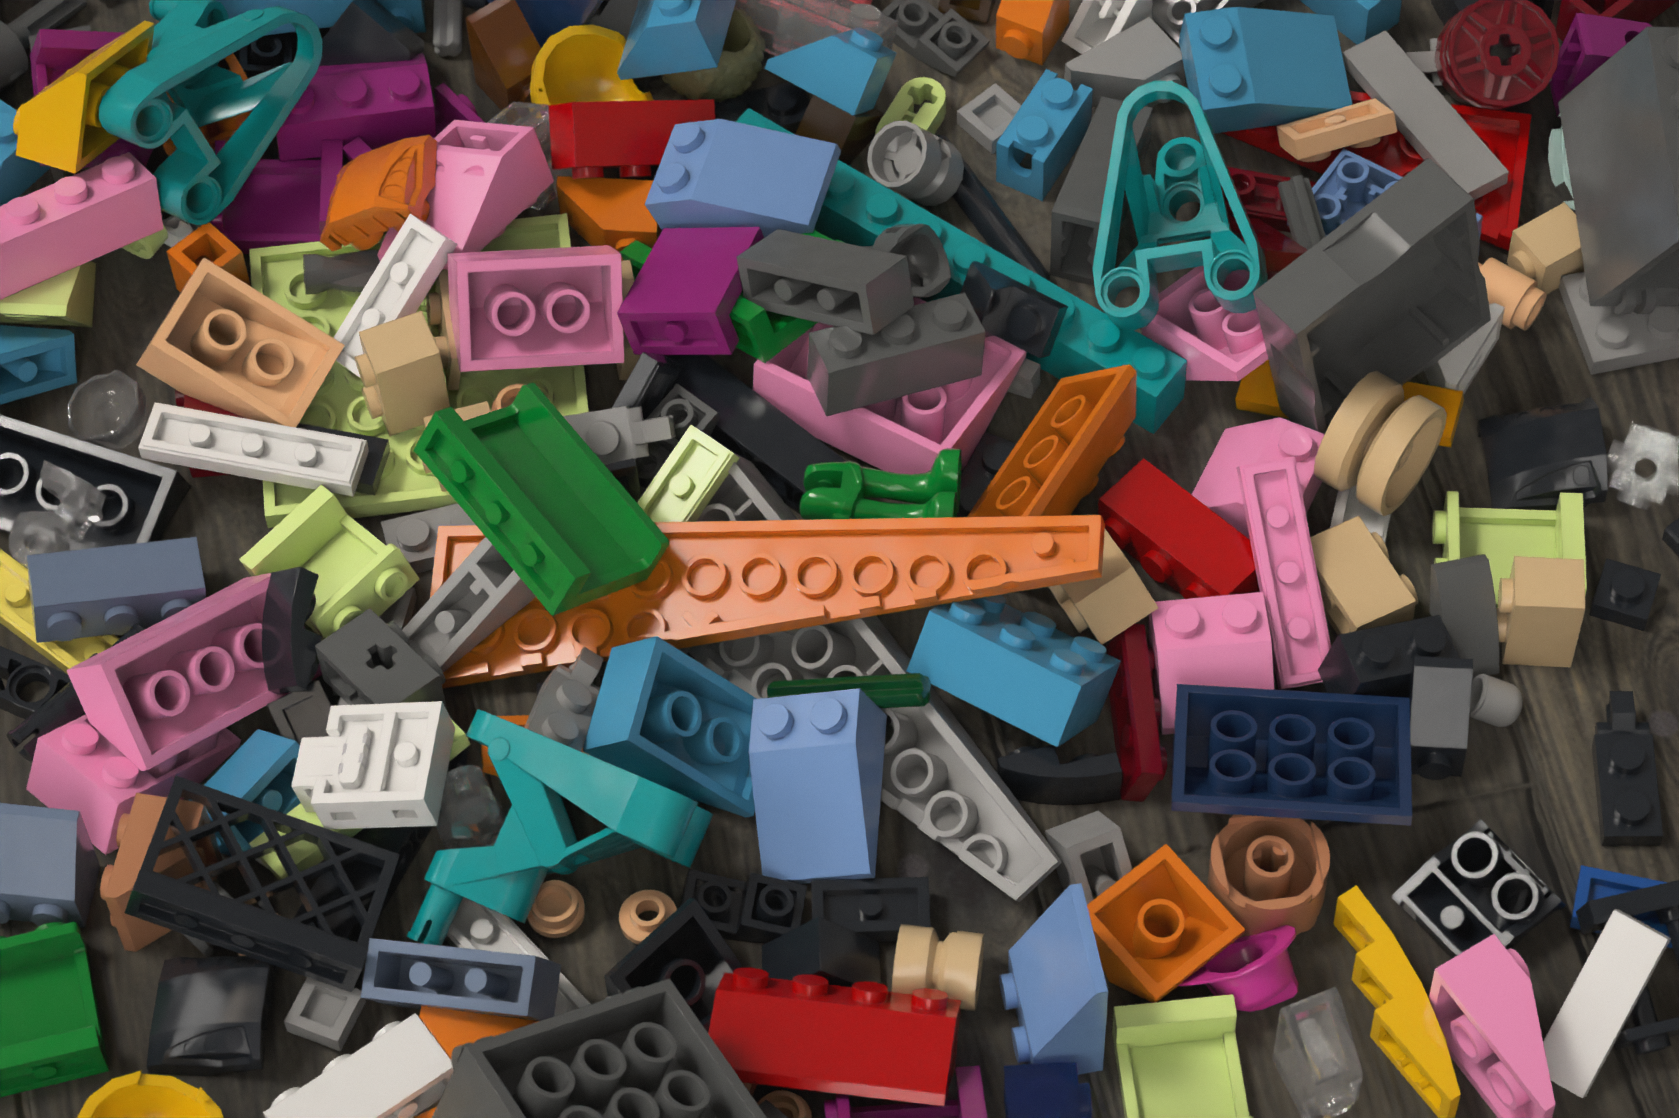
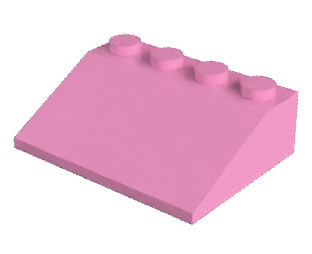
(899, 432)

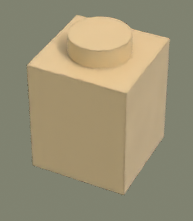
(1547, 248)

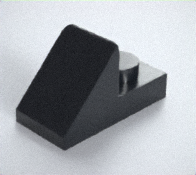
(1013, 310)

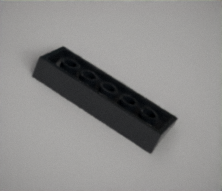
(137, 492)

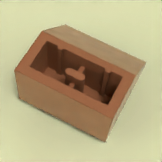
(133, 840)

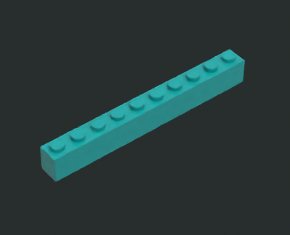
(1088, 341)

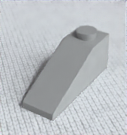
(468, 607)

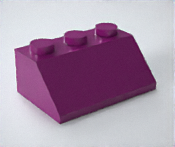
(363, 100)

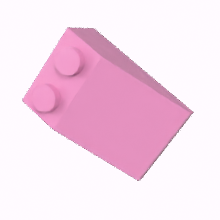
(1205, 334)
(1494, 1028)

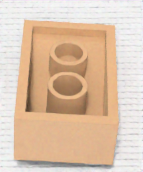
(239, 350)

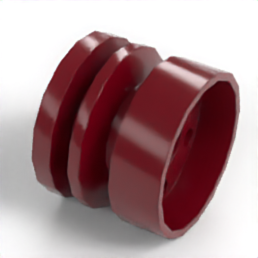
(1479, 78)

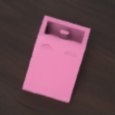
(482, 182)
(88, 774)

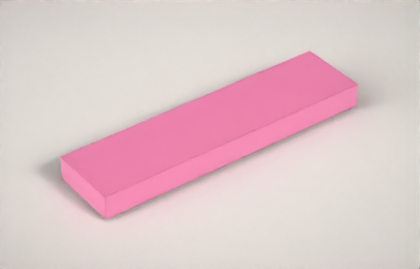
(1285, 569)

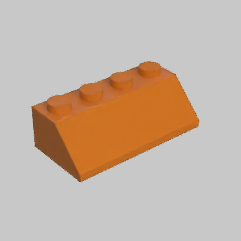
(1064, 446)

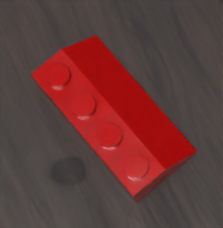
(837, 1036)

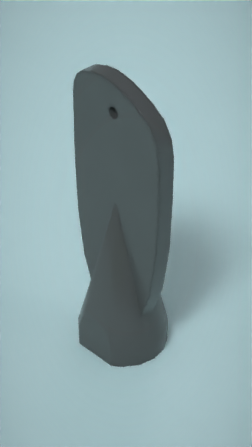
(340, 272)

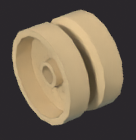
(1379, 443)

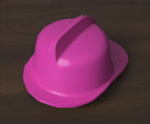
(1253, 970)

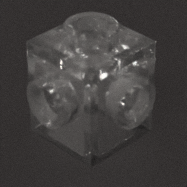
(1639, 444)

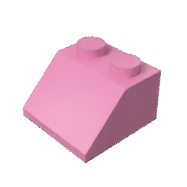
(1251, 444)
(1209, 644)

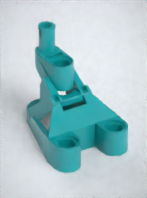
(184, 62)
(1183, 175)
(538, 831)

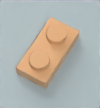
(1352, 126)

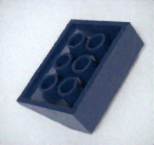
(1292, 754)

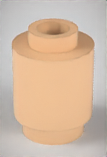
(1514, 292)

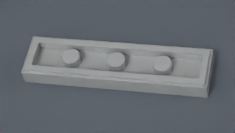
(1424, 114)

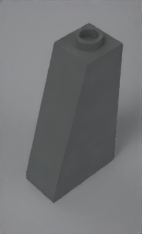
(1081, 198)

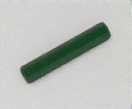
(883, 690)

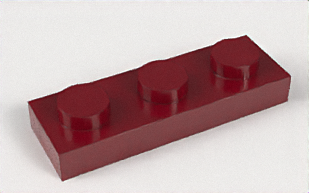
(1136, 715)

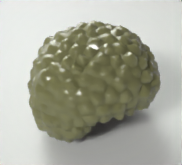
(736, 67)

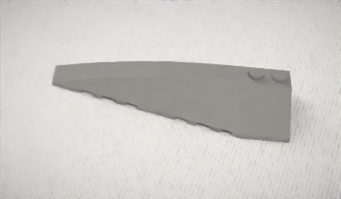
(930, 761)

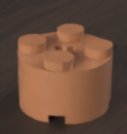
(1270, 872)

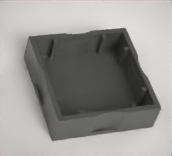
(1375, 295)

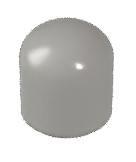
(1495, 701)

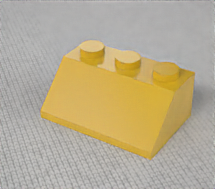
(63, 120)

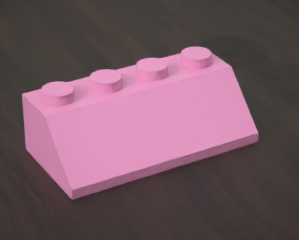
(76, 221)
(180, 676)

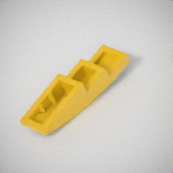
(1403, 1017)

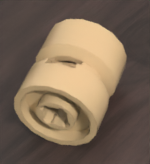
(940, 965)

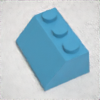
(675, 37)

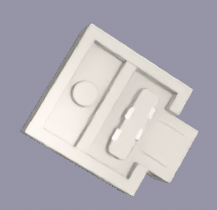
(377, 766)

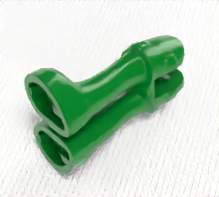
(841, 490)

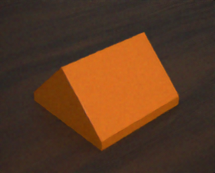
(1159, 926)

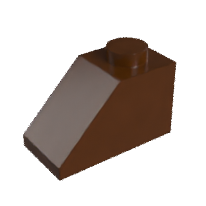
(502, 52)

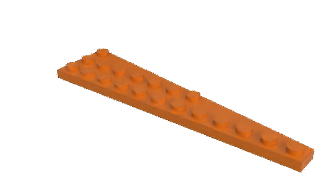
(782, 576)

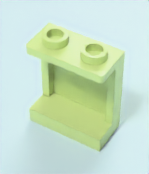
(1510, 533)
(350, 561)
(1179, 1059)

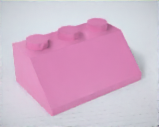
(536, 307)

